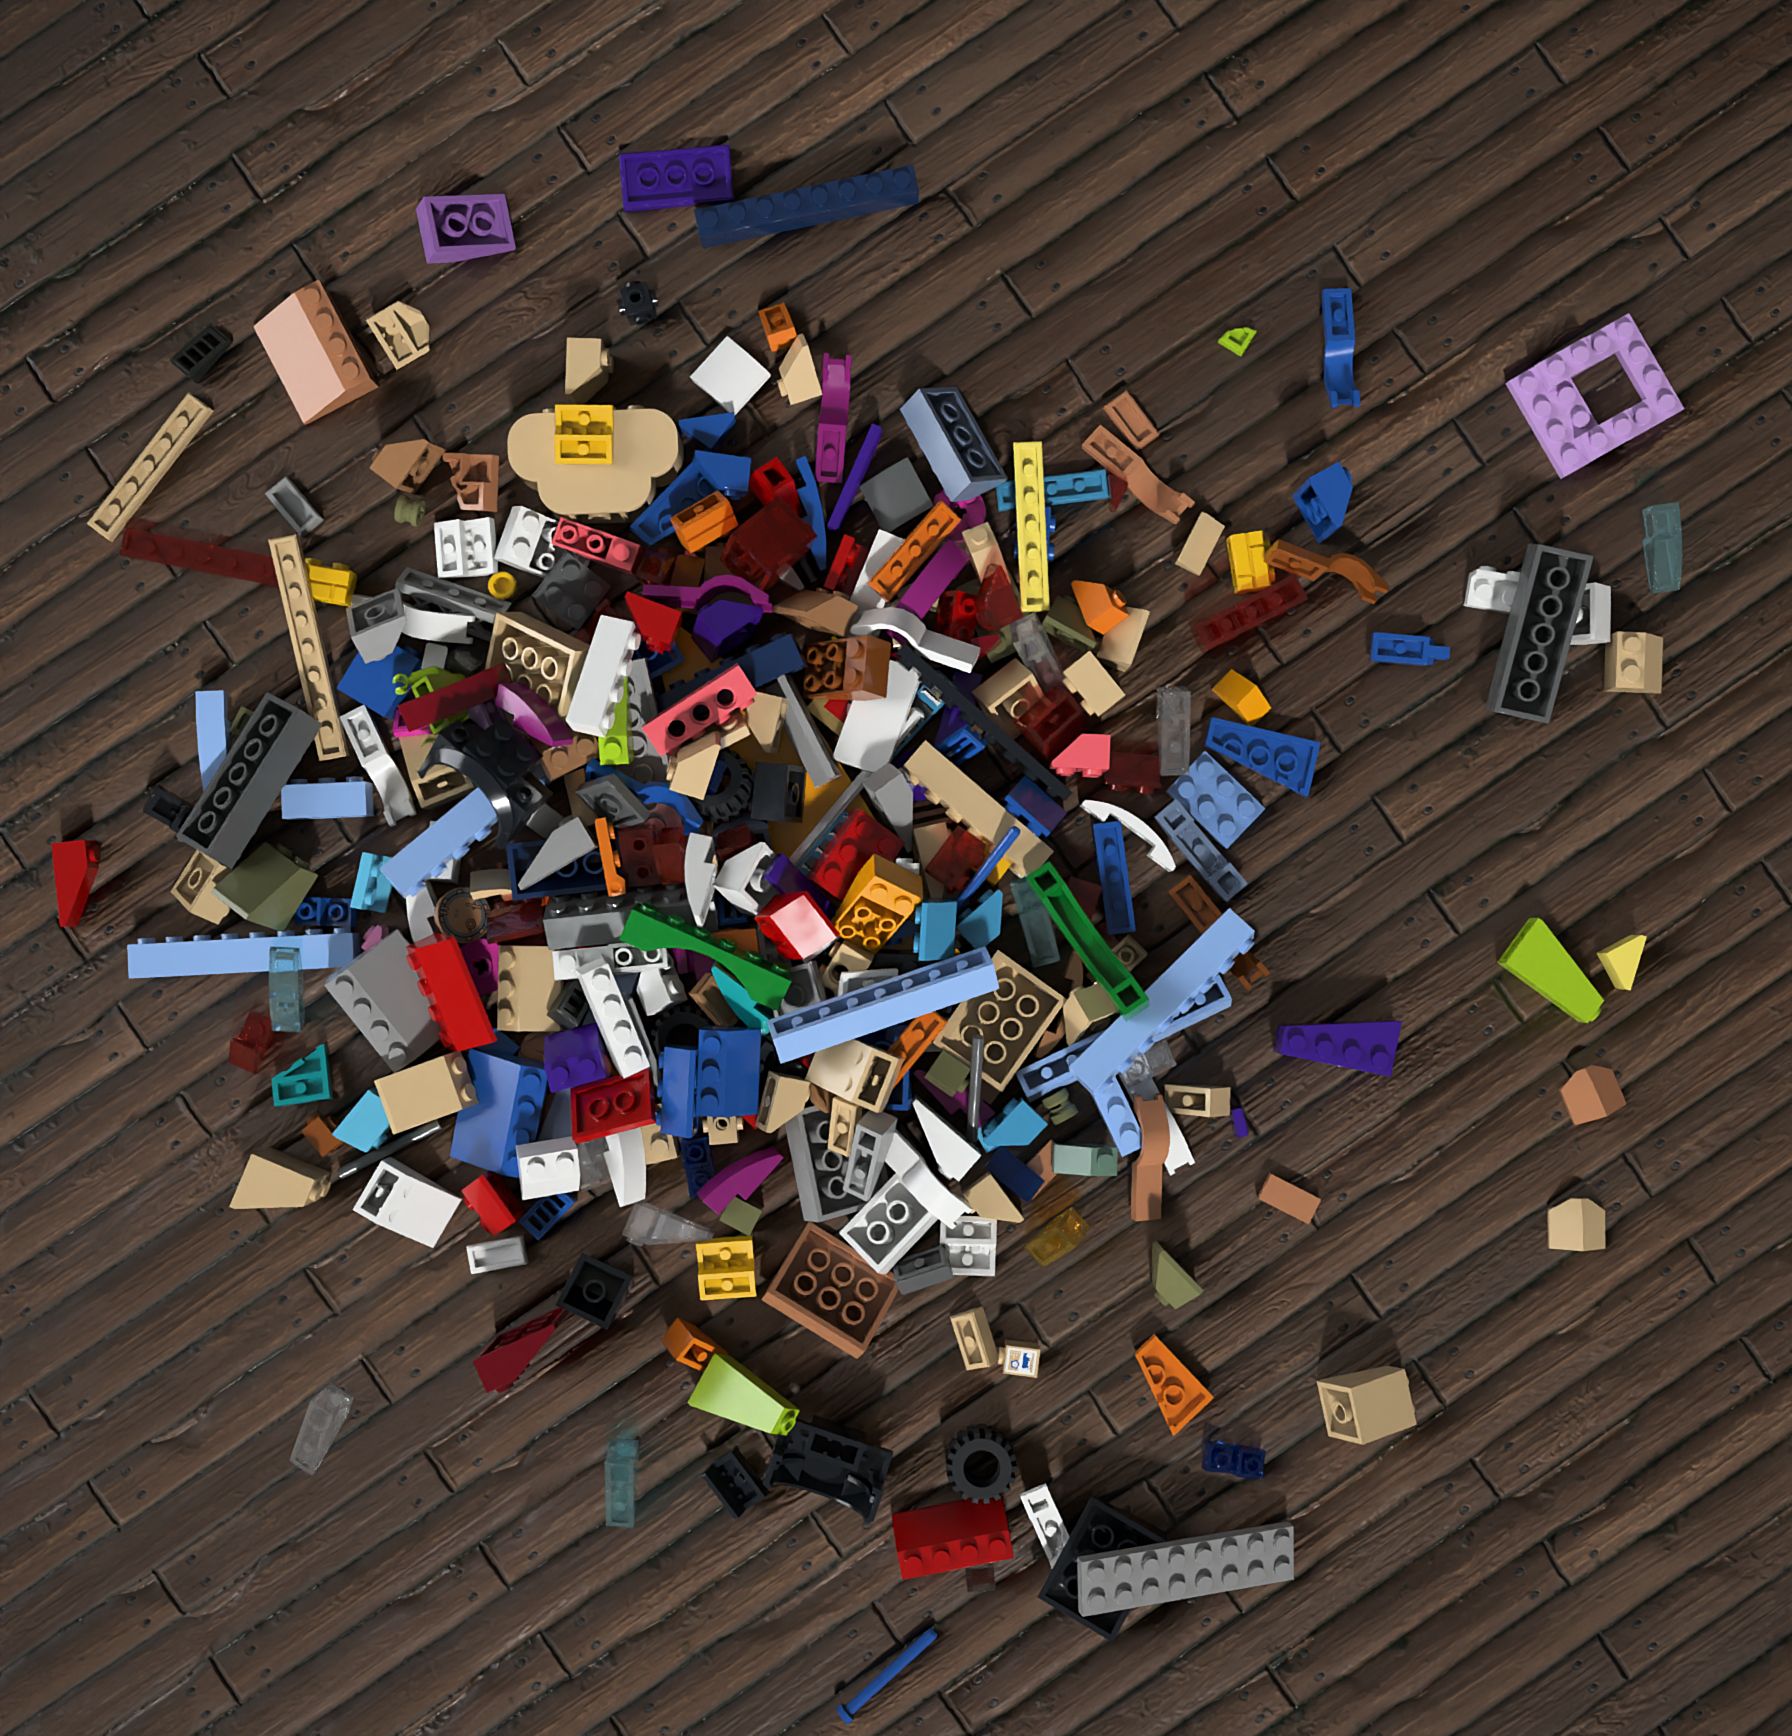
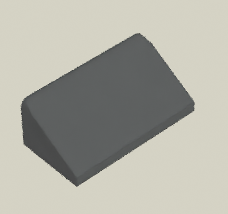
(922, 1270)

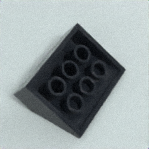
(1097, 1531)

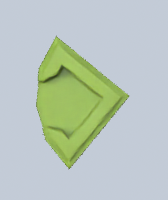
(1237, 339)

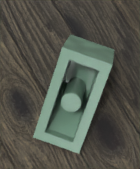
(1085, 1159)

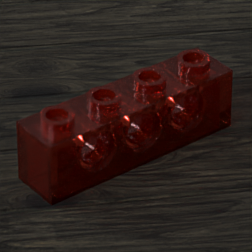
(1248, 614)

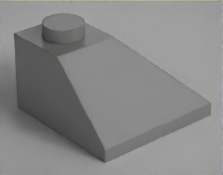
(377, 624)

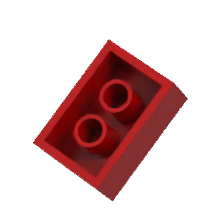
(849, 851)

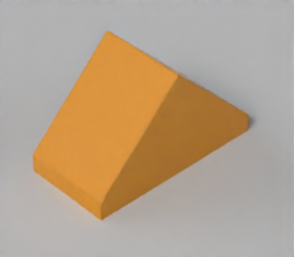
(1242, 697)

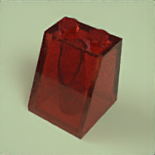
(768, 544)

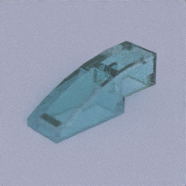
(1663, 547)
(1034, 924)
(286, 989)

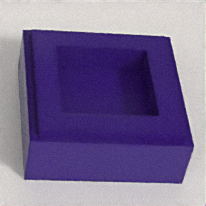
(1238, 1121)

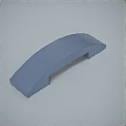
(1199, 850)

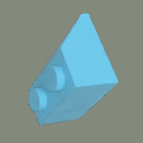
(365, 1124)

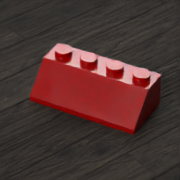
(450, 992)
(951, 1536)

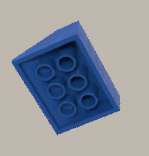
(509, 1110)

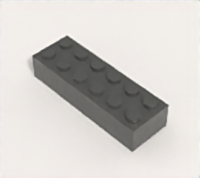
(1539, 632)
(249, 780)
(600, 919)

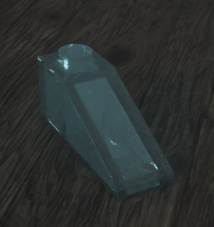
(621, 1482)

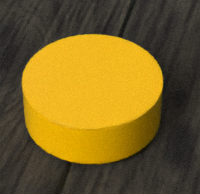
(503, 586)

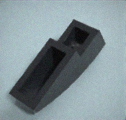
(168, 808)

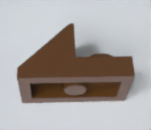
(688, 573)

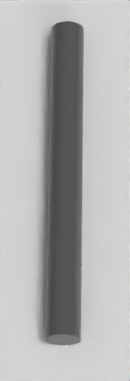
(975, 1088)
(389, 1148)

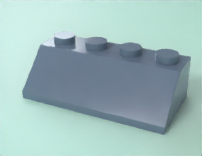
(952, 443)

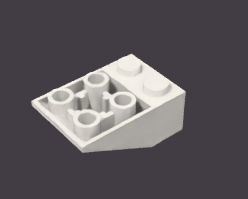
(528, 543)
(407, 1202)

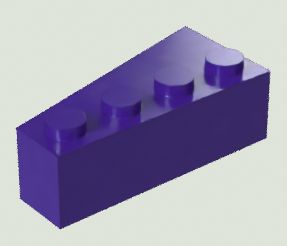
(1353, 1045)

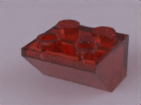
(1053, 723)

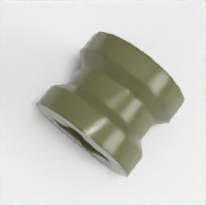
(410, 510)

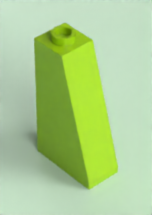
(1547, 968)
(741, 1396)

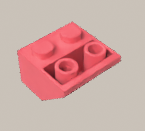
(1086, 754)

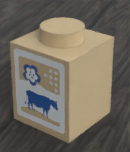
(1019, 1358)

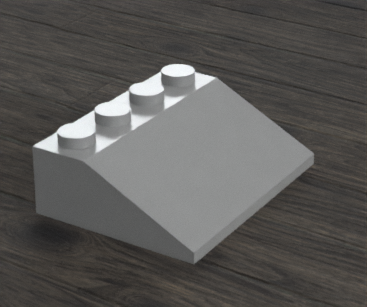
(385, 1001)
(819, 1170)

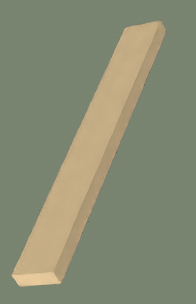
(308, 645)

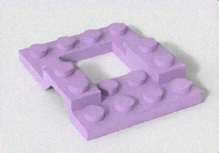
(1560, 413)

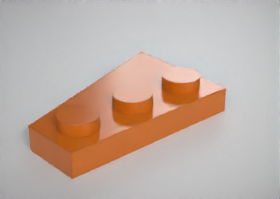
(1173, 1385)

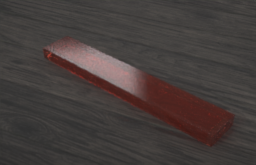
(199, 557)

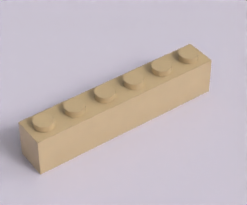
(974, 808)

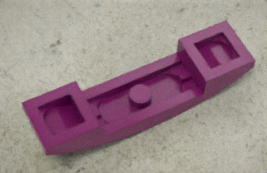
(931, 583)

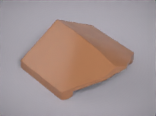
(1592, 1094)

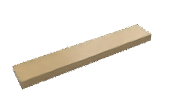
(150, 467)

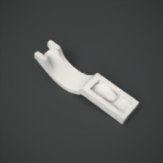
(432, 625)
(925, 642)
(378, 764)
(1178, 1151)
(922, 1182)

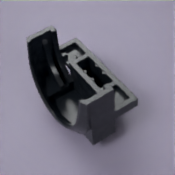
(499, 765)
(831, 1463)

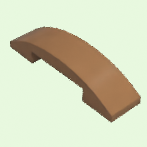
(1050, 1039)

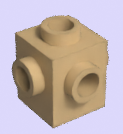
(723, 1134)

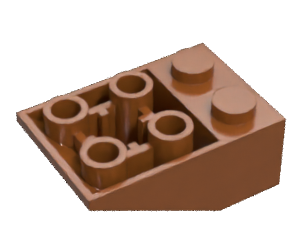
(847, 669)

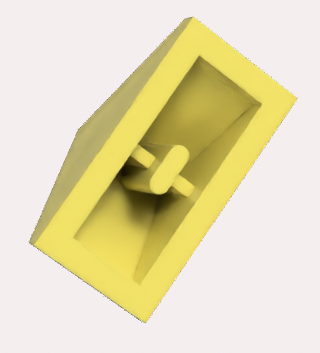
(1622, 960)

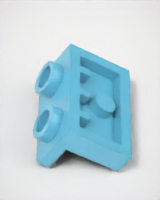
(371, 887)

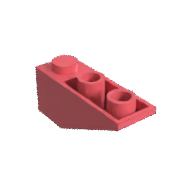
(598, 546)

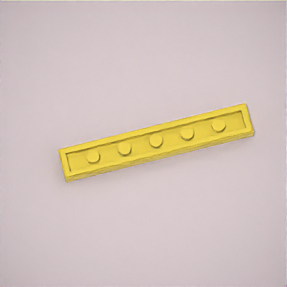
(1031, 526)

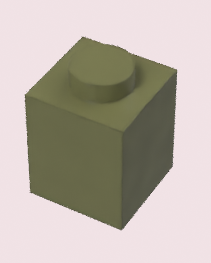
(948, 1074)
(741, 1214)

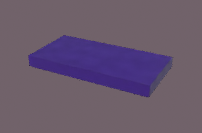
(676, 178)

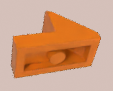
(778, 327)

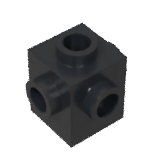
(641, 311)

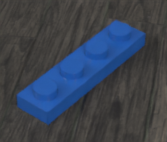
(1113, 877)

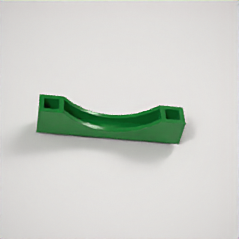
(654, 930)
(1087, 942)

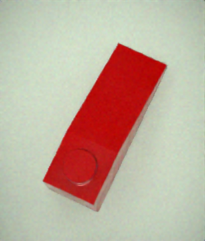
(74, 873)

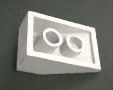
(948, 1145)

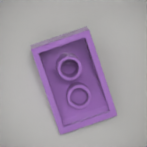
(464, 227)

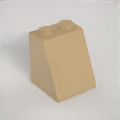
(426, 1092)
(279, 1181)
(1367, 1404)

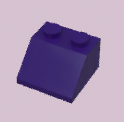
(724, 627)
(575, 1057)

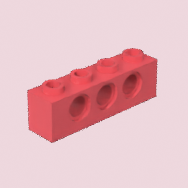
(682, 710)

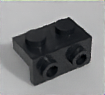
(734, 1482)

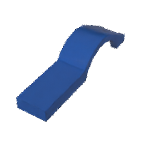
(1339, 347)
(652, 792)

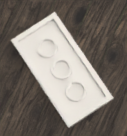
(877, 724)

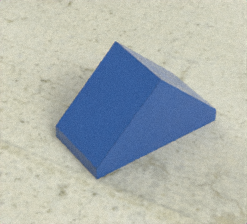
(709, 430)

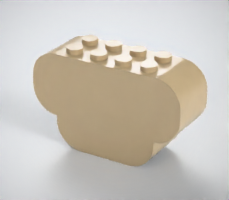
(644, 459)

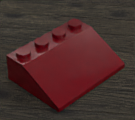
(512, 1351)

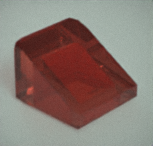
(1116, 490)

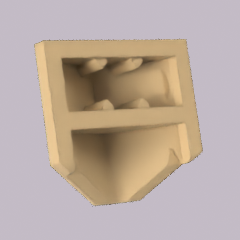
(401, 332)
(1576, 1225)

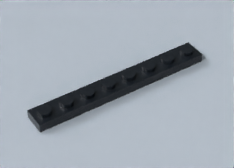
(973, 716)

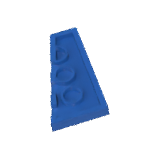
(682, 493)
(1269, 753)

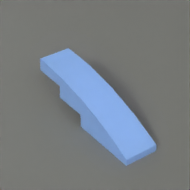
(212, 732)

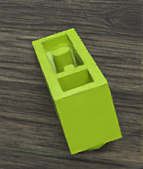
(618, 743)

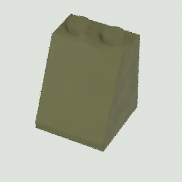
(267, 886)

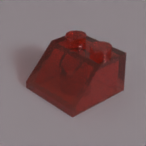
(515, 921)

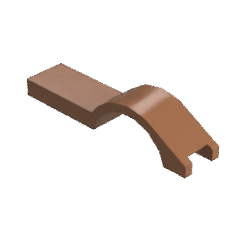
(1131, 468)
(1147, 1170)

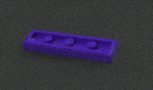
(855, 479)

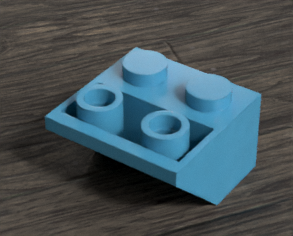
(984, 922)
(937, 928)
(1016, 1127)

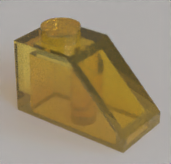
(1057, 1237)

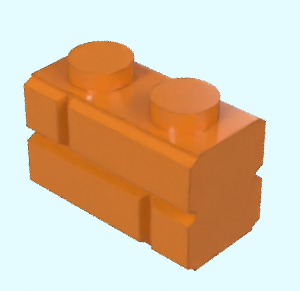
(704, 522)

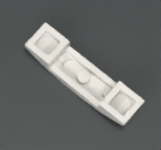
(1158, 853)
(1046, 1521)

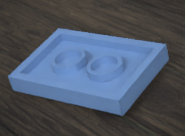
(1215, 800)

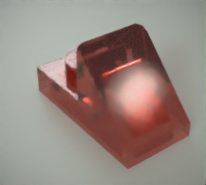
(670, 855)
(252, 1043)

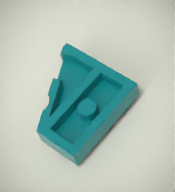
(305, 1080)

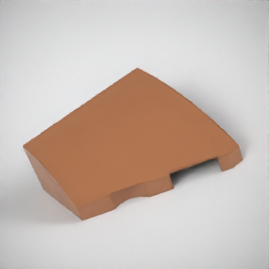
(474, 480)

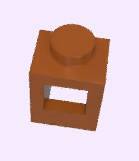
(320, 1133)

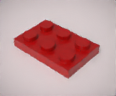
(612, 1106)

